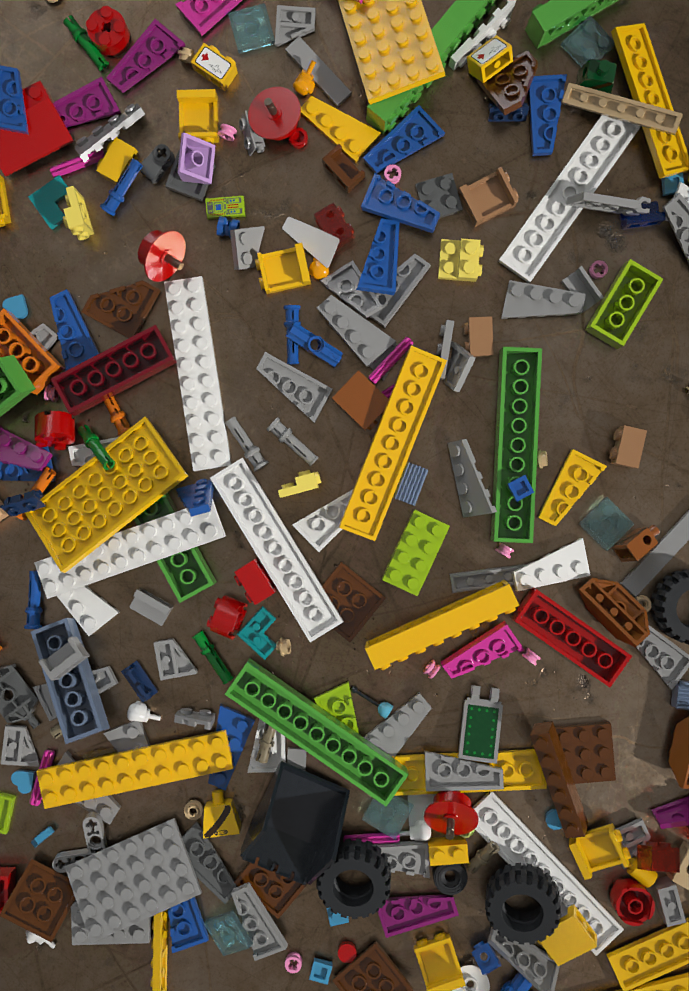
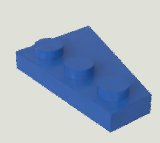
(12, 101)

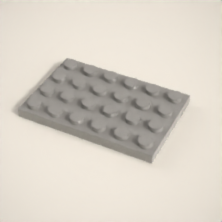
(133, 880)

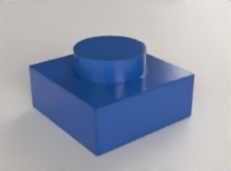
(520, 488)

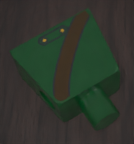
(597, 75)

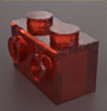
(331, 221)
(658, 858)

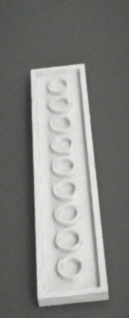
(552, 216)
(197, 373)
(133, 549)
(276, 550)
(521, 846)

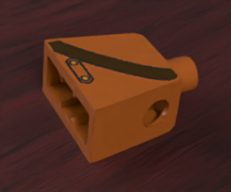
(636, 543)

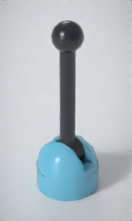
(383, 708)

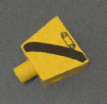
(220, 816)

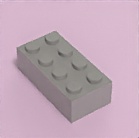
(134, 934)

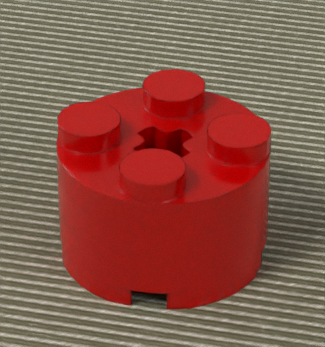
(108, 31)
(54, 430)
(227, 616)
(632, 901)

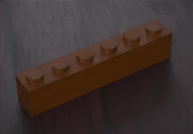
(559, 779)

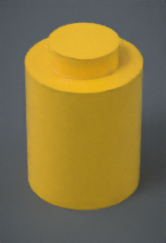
(645, 877)

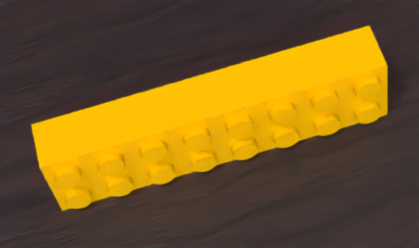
(441, 624)

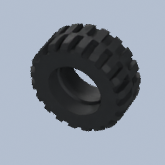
(666, 604)
(356, 900)
(518, 925)

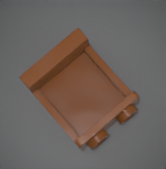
(361, 401)

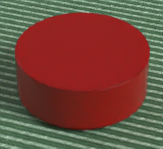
(298, 138)
(347, 951)

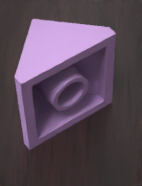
(196, 160)

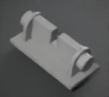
(251, 140)

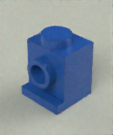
(492, 961)

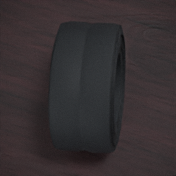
(453, 886)

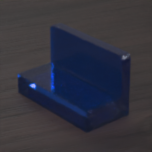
(652, 218)

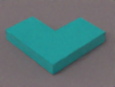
(46, 201)
(254, 635)

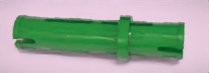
(80, 36)
(92, 441)
(208, 650)

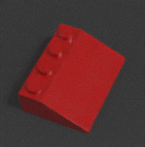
(45, 131)

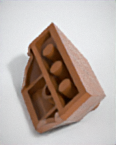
(616, 610)
(680, 753)

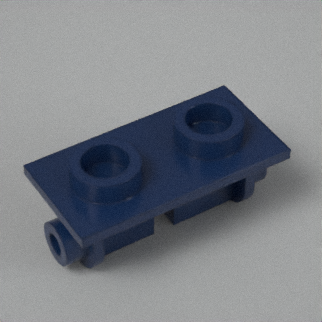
(496, 115)
(17, 505)
(139, 681)

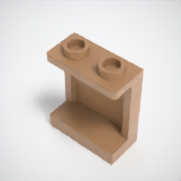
(488, 197)

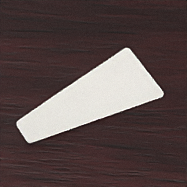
(314, 240)

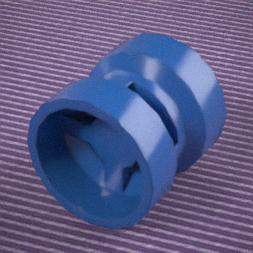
(225, 225)

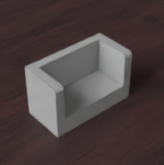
(64, 659)
(668, 901)

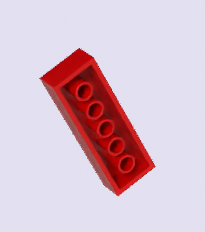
(571, 637)

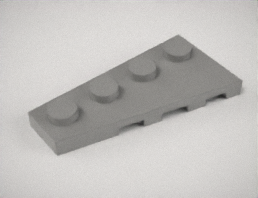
(105, 806)

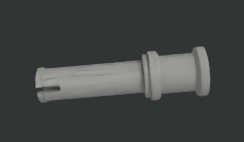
(285, 435)
(251, 451)

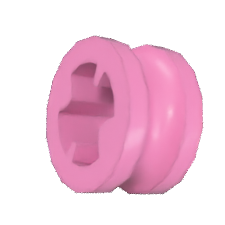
(227, 132)
(388, 170)
(597, 275)
(51, 393)
(504, 550)
(531, 656)
(431, 669)
(295, 956)

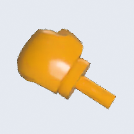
(304, 83)
(318, 270)

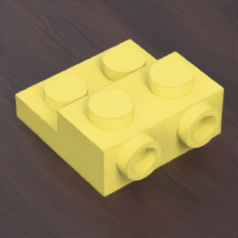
(77, 216)
(460, 259)
(305, 482)

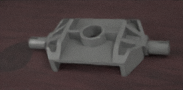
(23, 701)

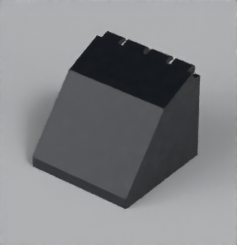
(296, 825)

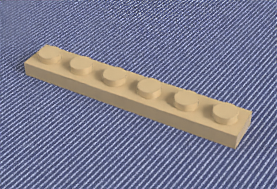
(622, 108)

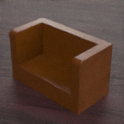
(342, 169)

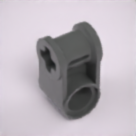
(155, 165)

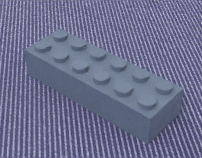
(76, 693)

